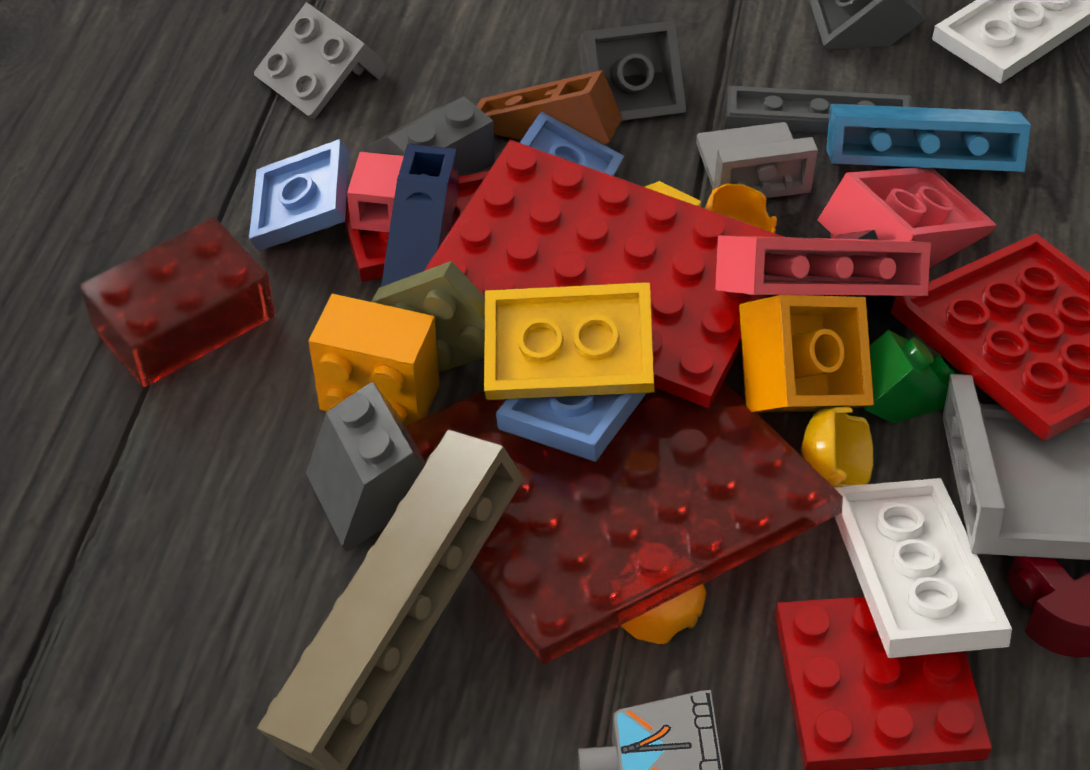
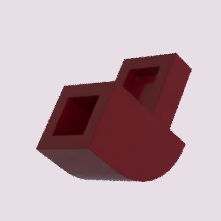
(1058, 604)

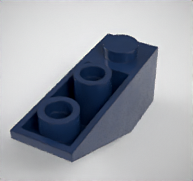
(421, 210)

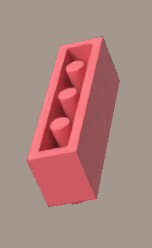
(822, 266)

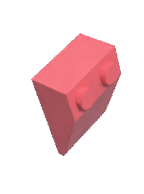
(906, 207)

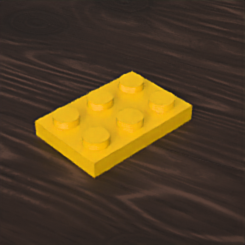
(568, 341)

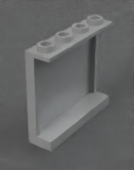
(1012, 485)

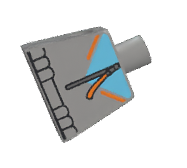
(660, 736)

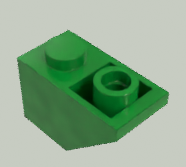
(907, 378)

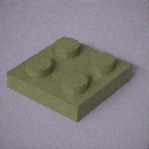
(453, 302)

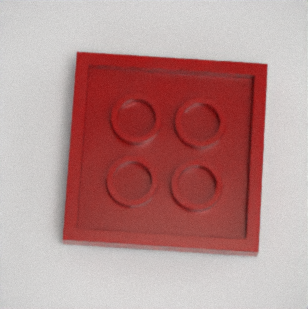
(872, 709)

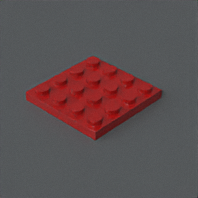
(1016, 328)

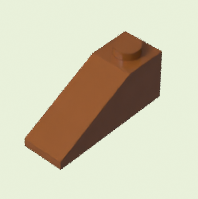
(577, 101)

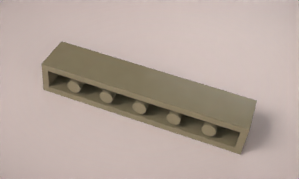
(391, 603)

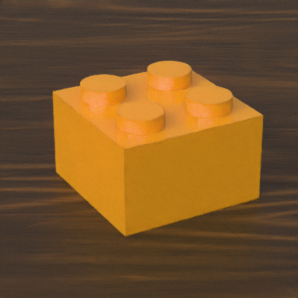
(378, 344)
(805, 353)

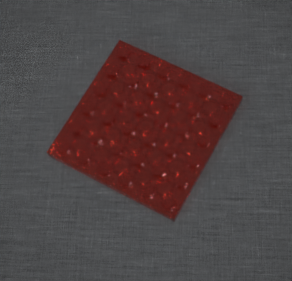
(652, 518)

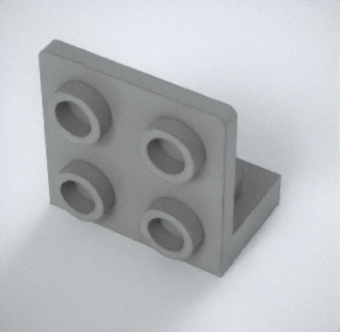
(315, 60)
(759, 158)

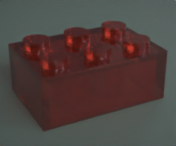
(178, 301)

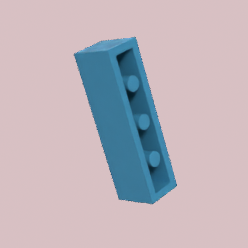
(927, 137)

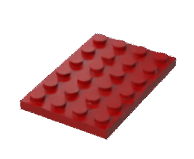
(570, 225)

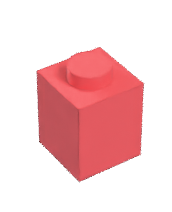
(373, 191)

